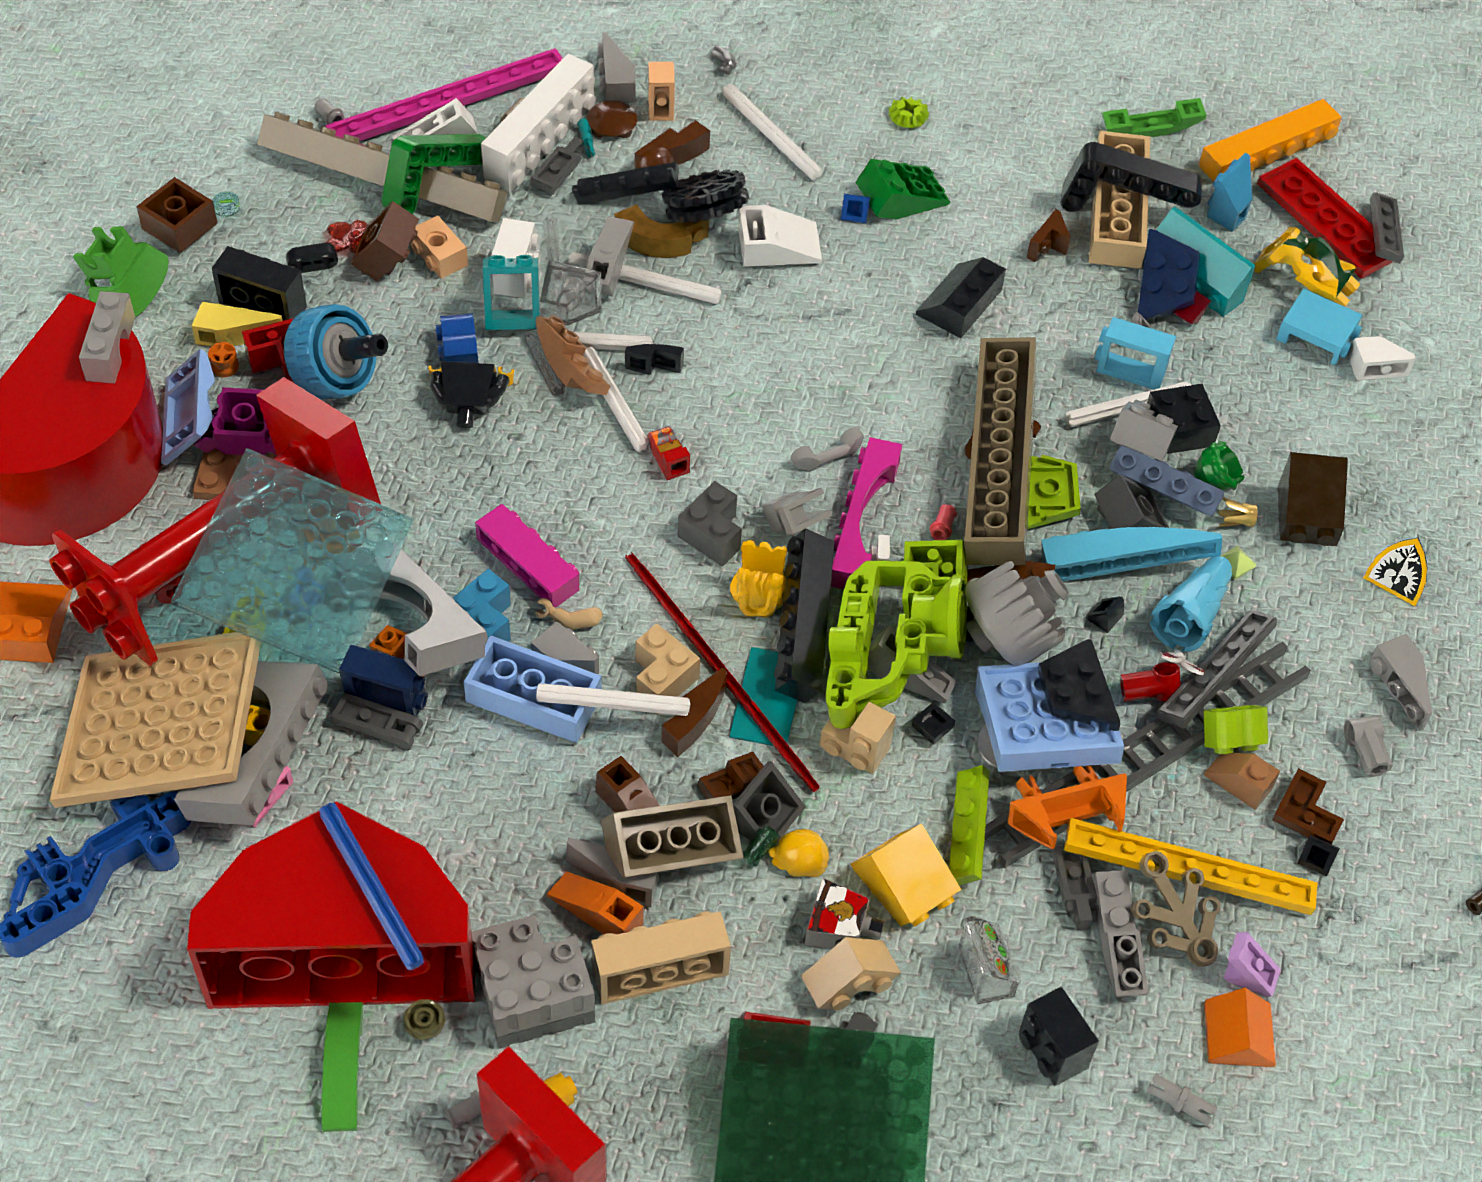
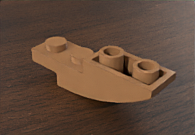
(566, 356)

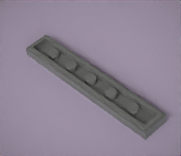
(1218, 668)

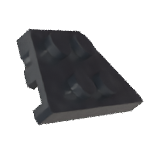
(1077, 686)

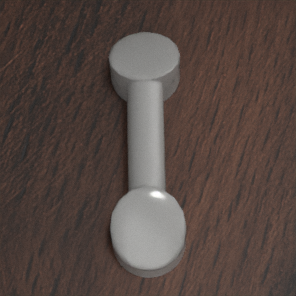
(806, 460)

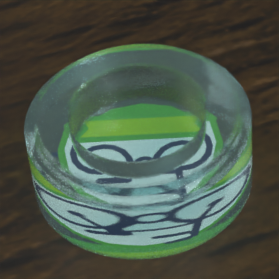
(226, 204)

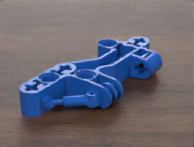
(89, 871)

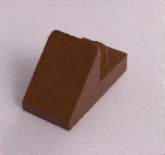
(1051, 235)

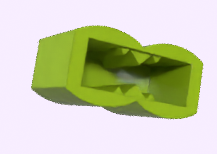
(1236, 727)

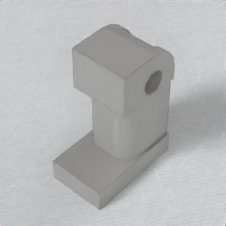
(788, 512)

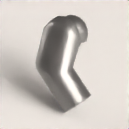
(727, 59)

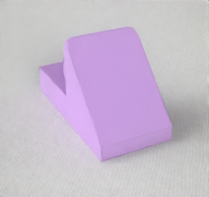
(1251, 966)

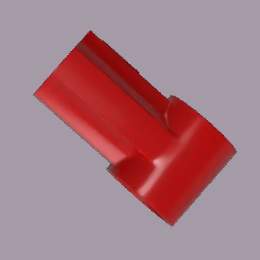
(1156, 683)

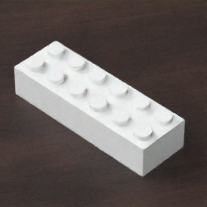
(538, 122)

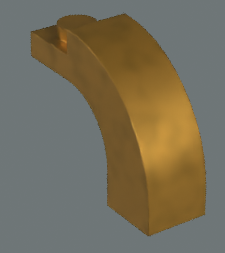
(662, 239)

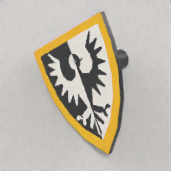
(1400, 570)

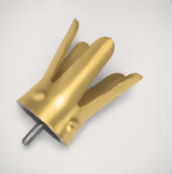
(1243, 515)

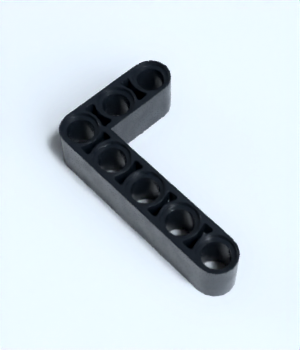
(1129, 172)

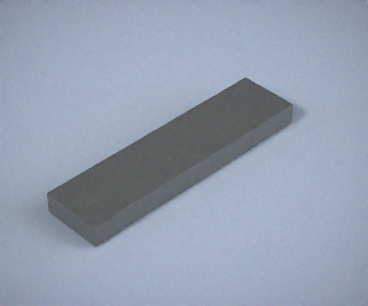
(1386, 227)

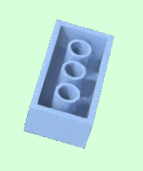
(508, 684)

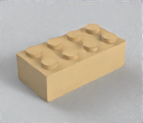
(660, 957)

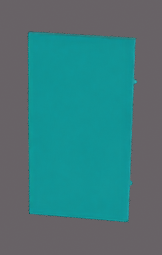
(760, 686)

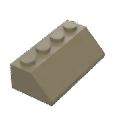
(672, 836)

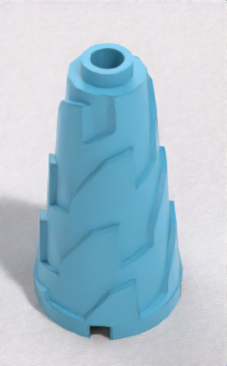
(1190, 609)

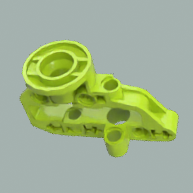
(929, 627)

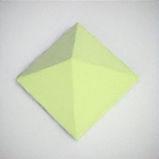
(1240, 562)

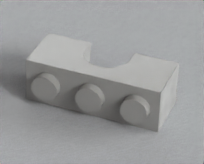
(110, 322)

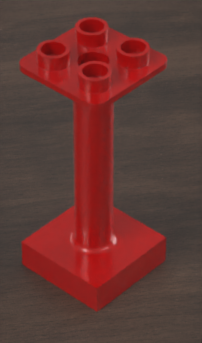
(304, 435)
(532, 1129)

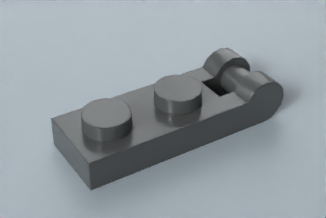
(376, 720)

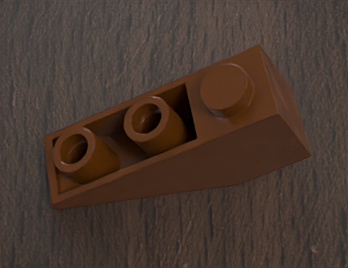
(623, 787)

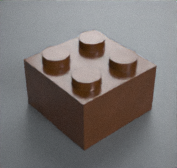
(177, 214)
(385, 241)

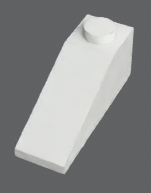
(448, 119)

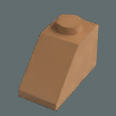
(1244, 776)

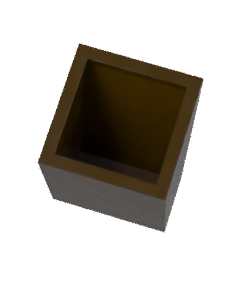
(1312, 499)

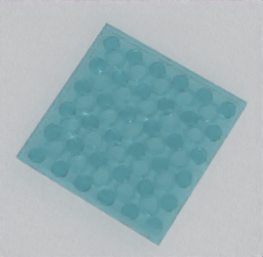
(293, 561)

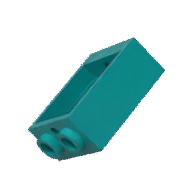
(510, 318)

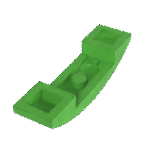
(1157, 123)
(341, 1067)

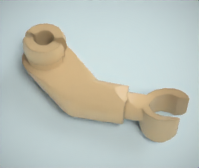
(573, 620)

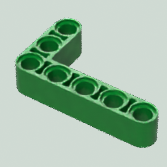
(414, 152)

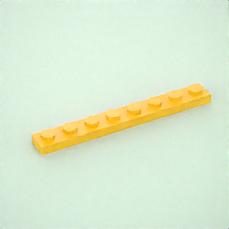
(1218, 872)

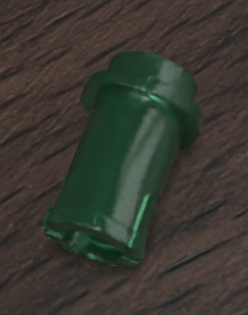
(761, 845)

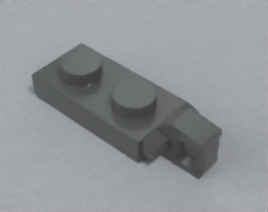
(558, 166)
(1075, 885)

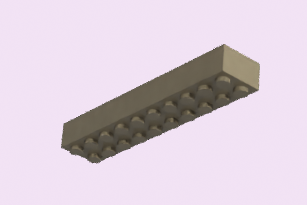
(1001, 452)

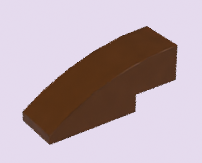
(683, 145)
(682, 731)

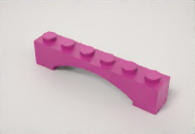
(878, 467)

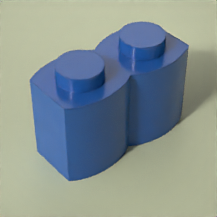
(458, 338)

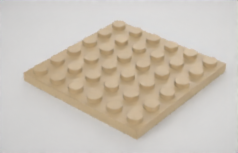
(157, 724)

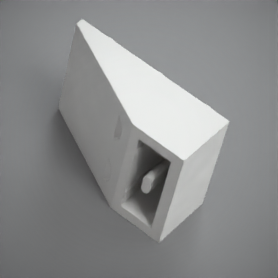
(776, 237)

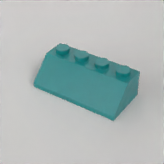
(1222, 270)

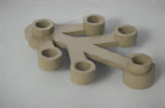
(1180, 913)

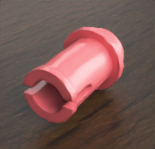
(941, 527)

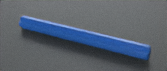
(371, 886)

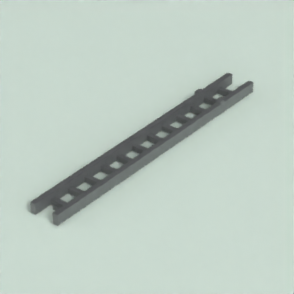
(1167, 756)

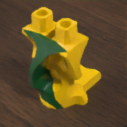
(1324, 275)

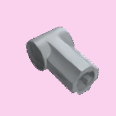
(1367, 737)

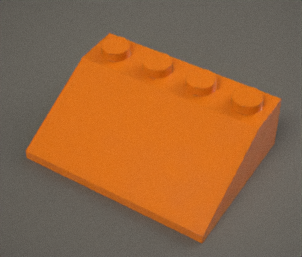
(31, 620)

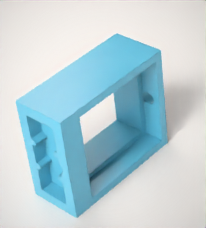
(1139, 339)

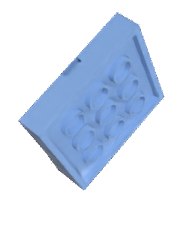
(1026, 732)

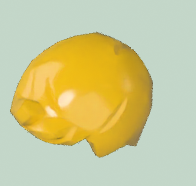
(801, 853)

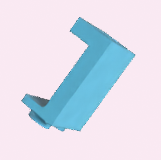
(1321, 324)

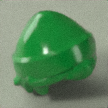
(1219, 467)

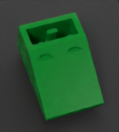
(900, 189)

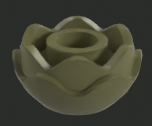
(422, 1010)

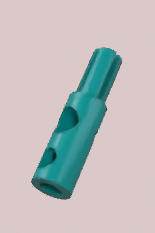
(585, 133)

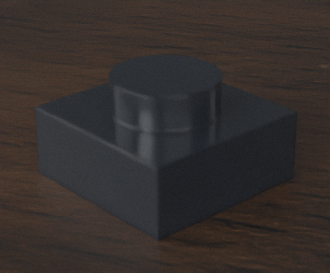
(933, 723)

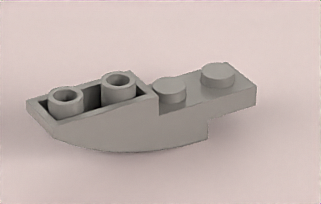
(1119, 935)

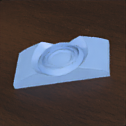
(186, 405)

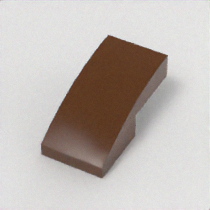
(732, 779)

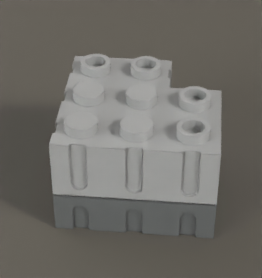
(531, 983)

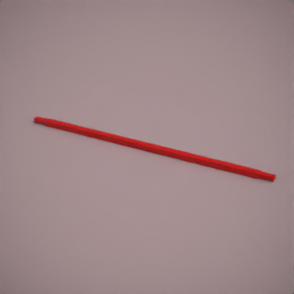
(716, 664)

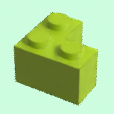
(940, 556)

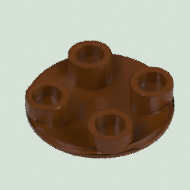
(612, 119)

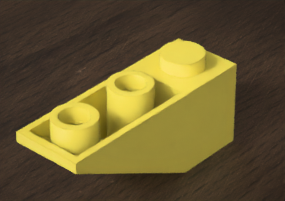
(224, 323)

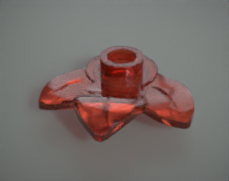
(346, 235)

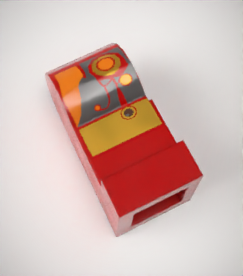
(669, 451)

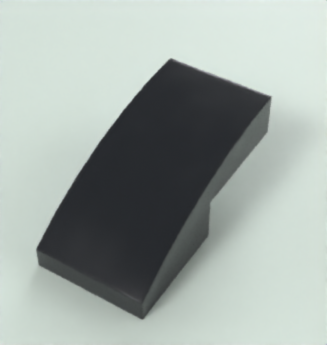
(647, 356)

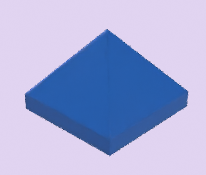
(855, 208)

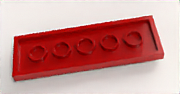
(1324, 214)

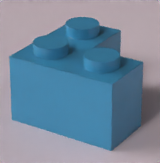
(485, 601)

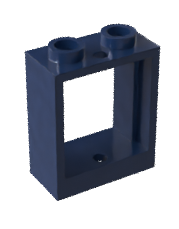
(383, 680)

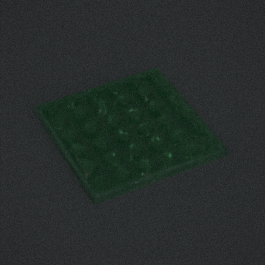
(823, 1105)

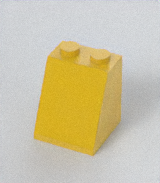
(908, 876)

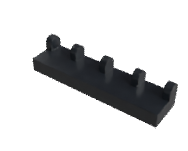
(626, 183)

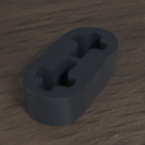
(312, 257)

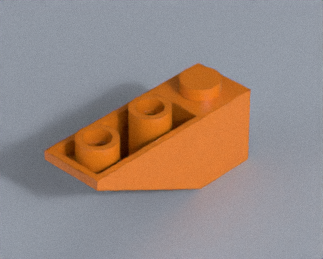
(597, 904)

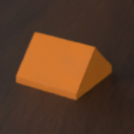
(1239, 1029)

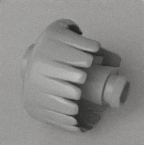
(1015, 613)

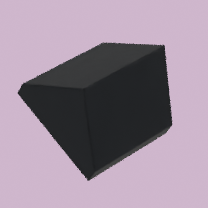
(1107, 613)
(1318, 855)

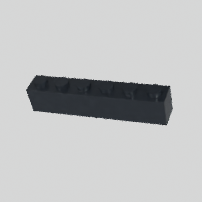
(804, 616)

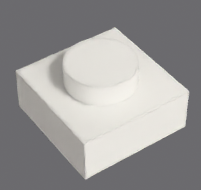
(882, 550)

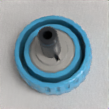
(332, 351)

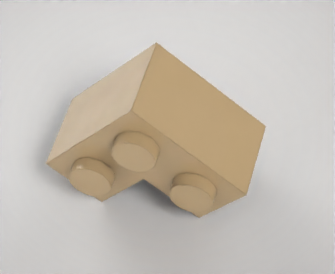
(667, 664)
(863, 742)
(849, 969)

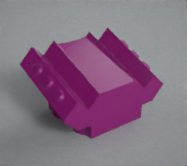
(237, 424)

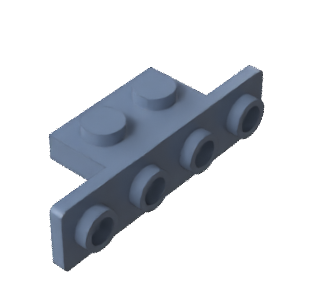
(1167, 480)

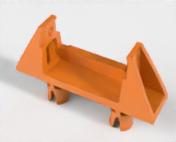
(1039, 812)

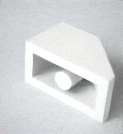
(1379, 359)

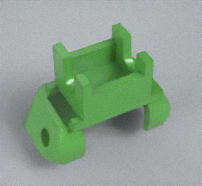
(129, 266)

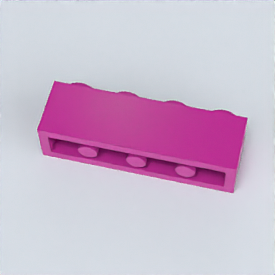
(527, 555)

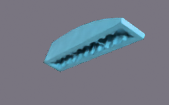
(1126, 549)

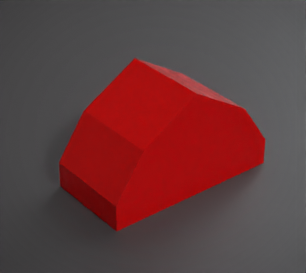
(299, 931)

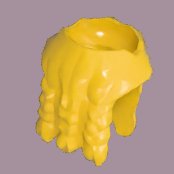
(760, 580)

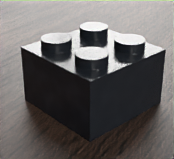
(1192, 414)
(1057, 1036)

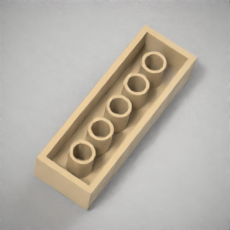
(1119, 214)

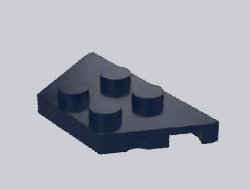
(1168, 276)

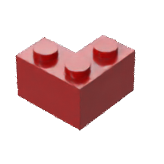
(266, 347)

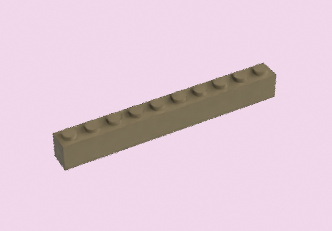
(371, 163)

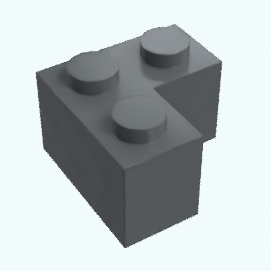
(709, 524)

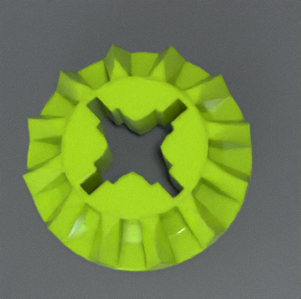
(903, 117)

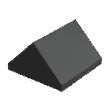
(767, 802)

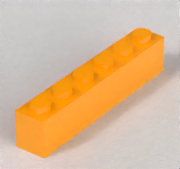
(1273, 138)

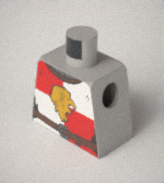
(838, 915)

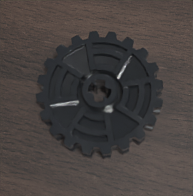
(706, 196)

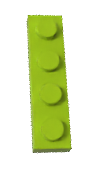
(969, 824)

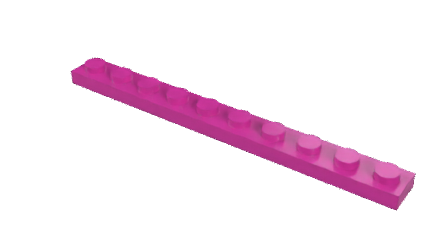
(465, 90)

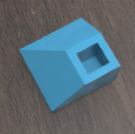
(1232, 194)

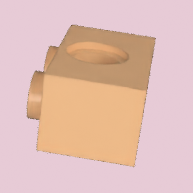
(661, 91)
(439, 247)

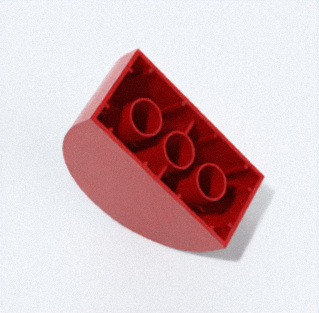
(73, 446)

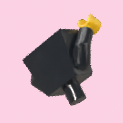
(468, 388)

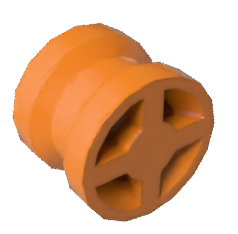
(223, 359)

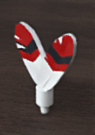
(1179, 658)

